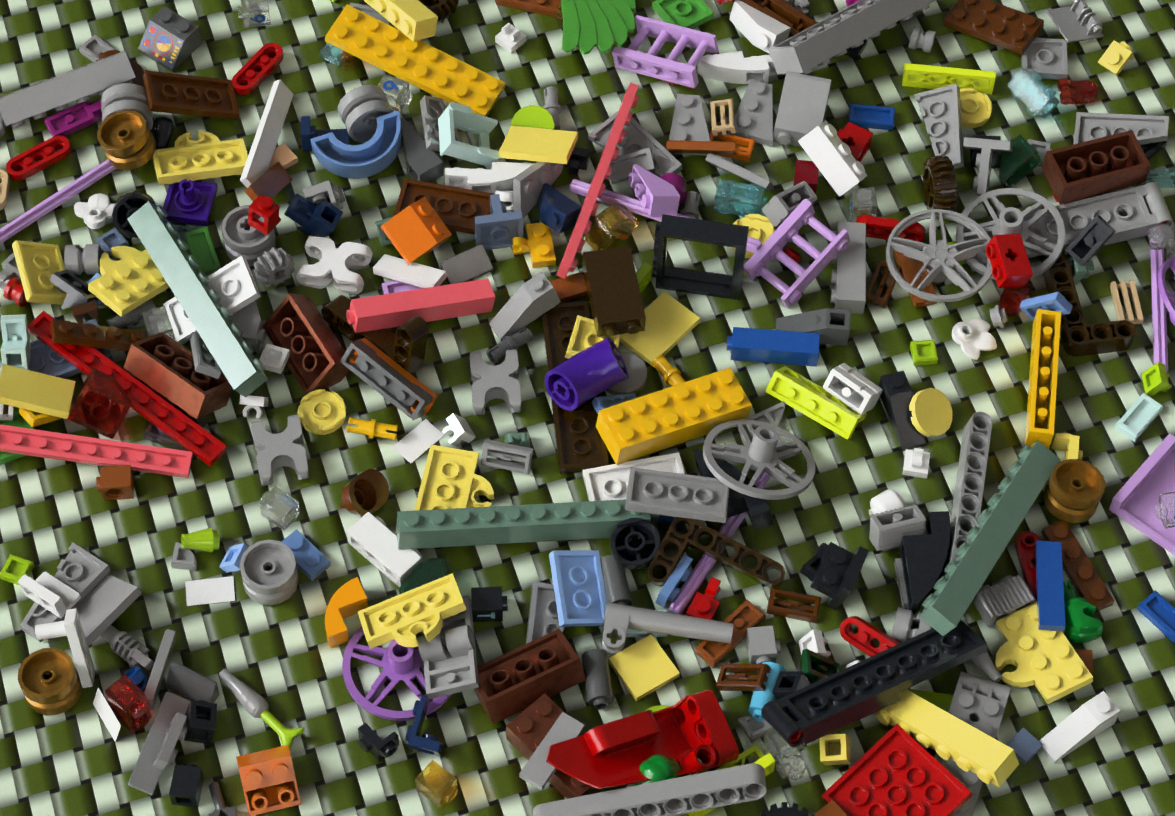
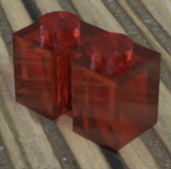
(128, 704)

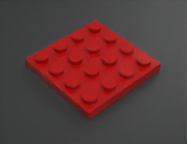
(898, 780)

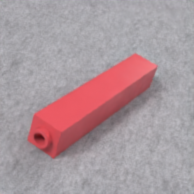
(428, 303)

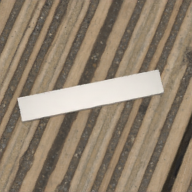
(267, 133)

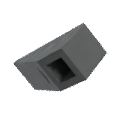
(420, 162)
(830, 323)

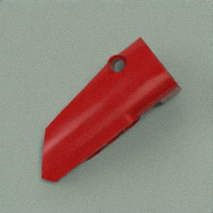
(614, 751)

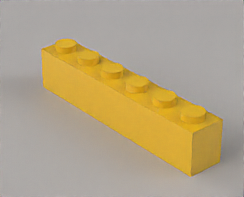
(1043, 378)

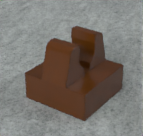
(87, 308)

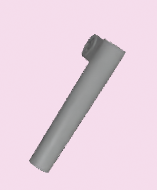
(623, 617)

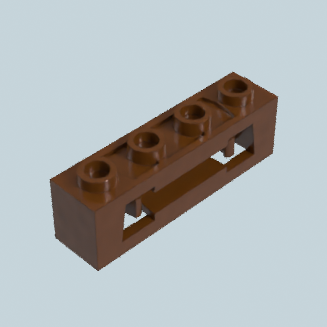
(783, 13)

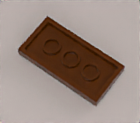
(994, 24)
(190, 95)
(452, 204)

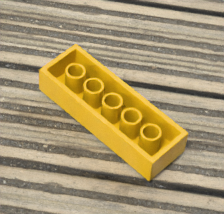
(672, 415)

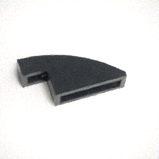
(738, 503)
(924, 558)

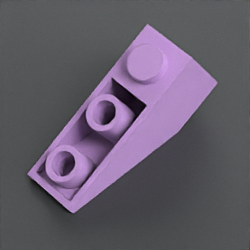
(654, 193)

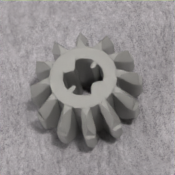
(274, 267)

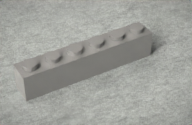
(65, 88)

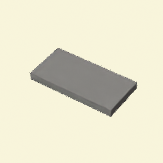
(677, 495)

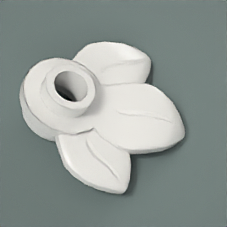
(94, 211)
(973, 337)

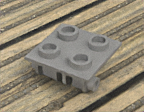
(1076, 22)

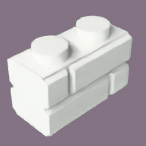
(852, 388)

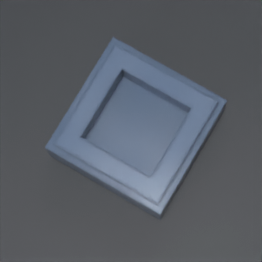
(111, 239)
(1025, 746)

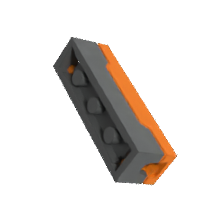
(388, 378)

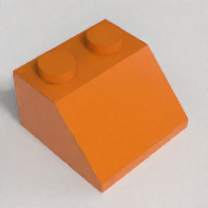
(416, 230)

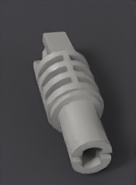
(127, 647)

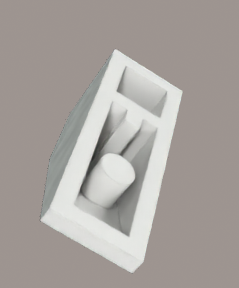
(758, 27)
(1080, 727)

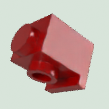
(264, 207)

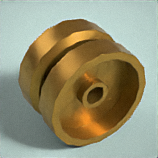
(126, 140)
(1074, 490)
(49, 681)

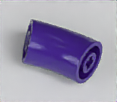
(586, 375)

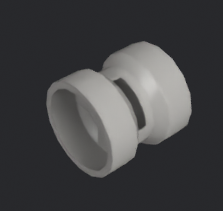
(922, 39)

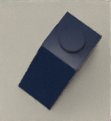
(557, 209)

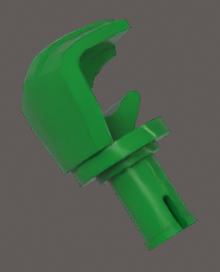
(1078, 618)

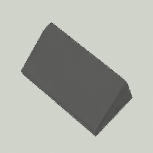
(467, 265)
(191, 684)

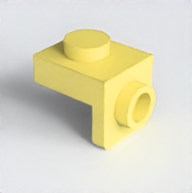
(1116, 57)
(1067, 443)

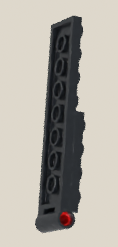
(869, 684)

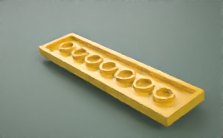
(414, 61)

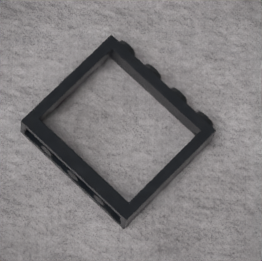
(693, 280)

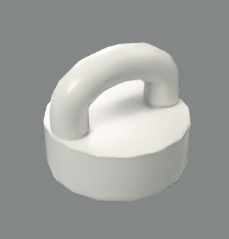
(506, 196)

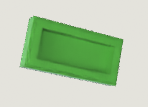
(202, 250)

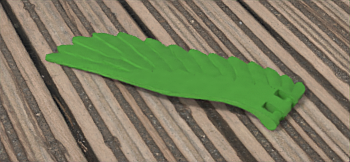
(596, 24)

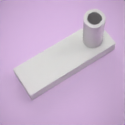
(73, 630)

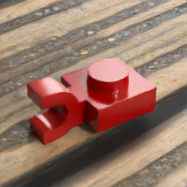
(705, 604)

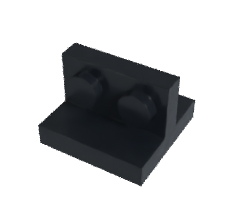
(838, 573)

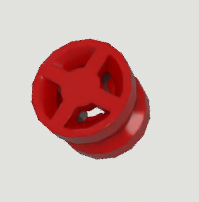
(15, 291)

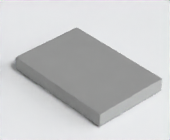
(105, 605)

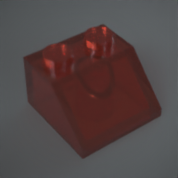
(100, 404)

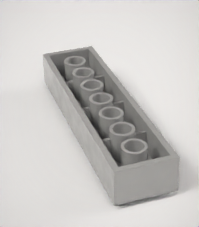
(841, 32)

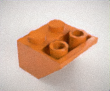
(268, 780)

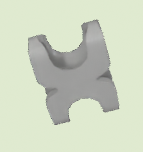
(495, 382)
(280, 450)

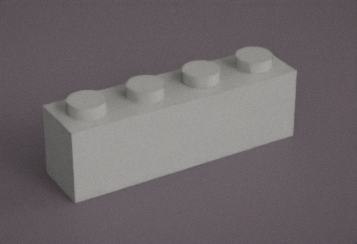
(850, 270)

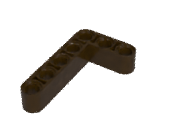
(1060, 279)
(404, 347)
(714, 551)

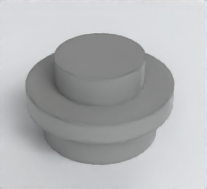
(998, 316)

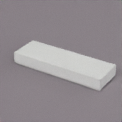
(412, 274)

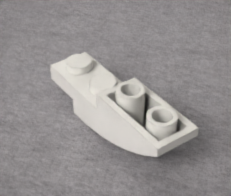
(736, 69)
(485, 180)

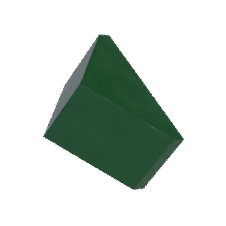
(817, 666)

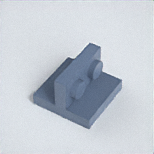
(499, 227)

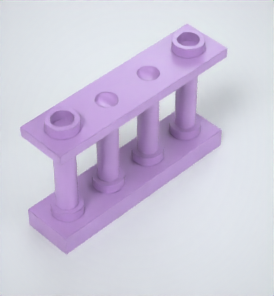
(665, 68)
(787, 232)

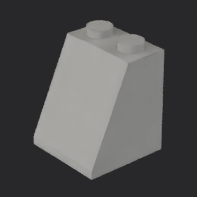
(800, 107)

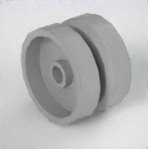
(126, 97)
(360, 109)
(243, 238)
(269, 572)

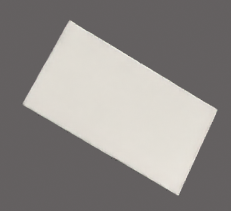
(418, 441)
(210, 591)
(106, 714)

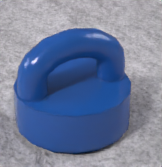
(137, 675)

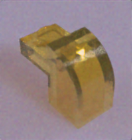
(611, 224)

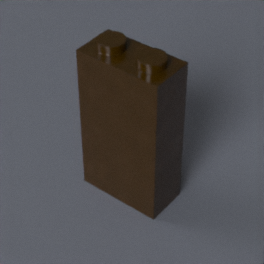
(613, 291)

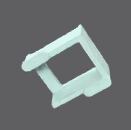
(462, 118)

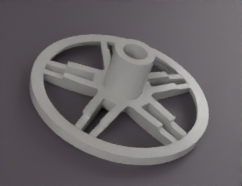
(1012, 222)
(938, 256)
(759, 455)

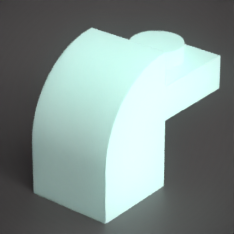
(16, 341)

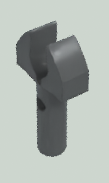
(219, 803)

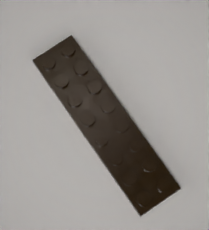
(575, 431)

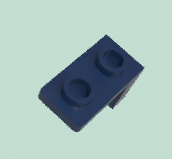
(309, 131)
(428, 743)

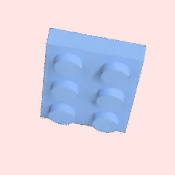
(578, 587)

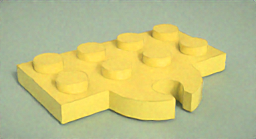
(199, 158)
(128, 281)
(451, 480)
(412, 613)
(1040, 656)

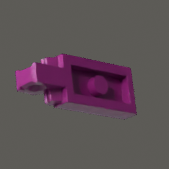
(74, 118)

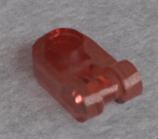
(1085, 91)
(1011, 300)

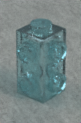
(1029, 89)
(739, 198)

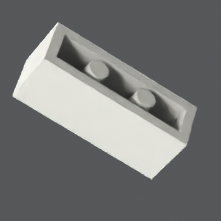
(833, 158)
(380, 547)

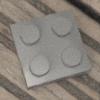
(1047, 58)

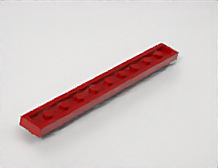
(143, 399)

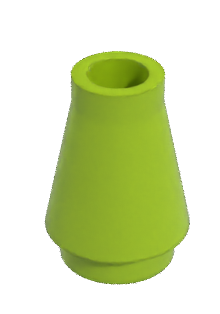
(201, 540)

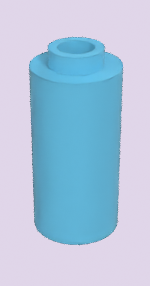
(760, 698)

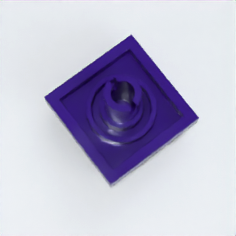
(190, 202)

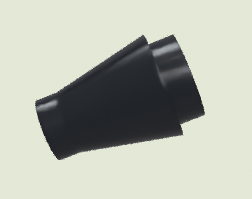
(162, 131)

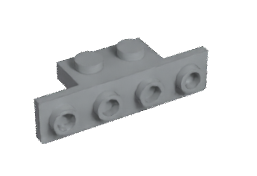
(160, 743)

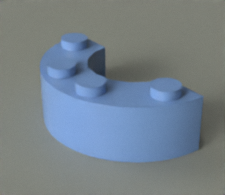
(361, 159)

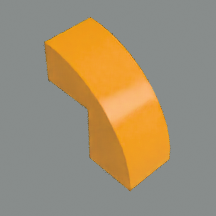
(343, 604)

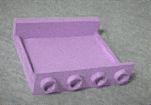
(1141, 493)

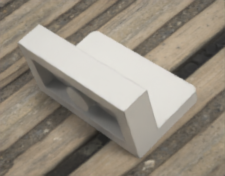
(49, 593)

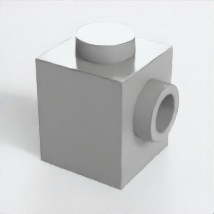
(762, 645)

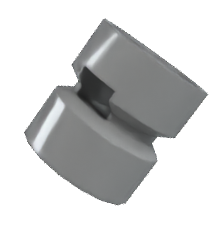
(83, 259)
(903, 622)

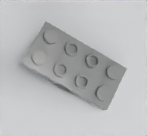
(451, 656)

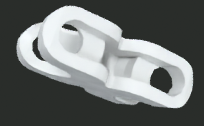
(334, 265)

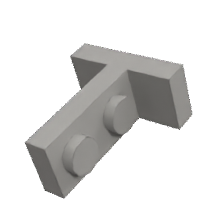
(984, 159)

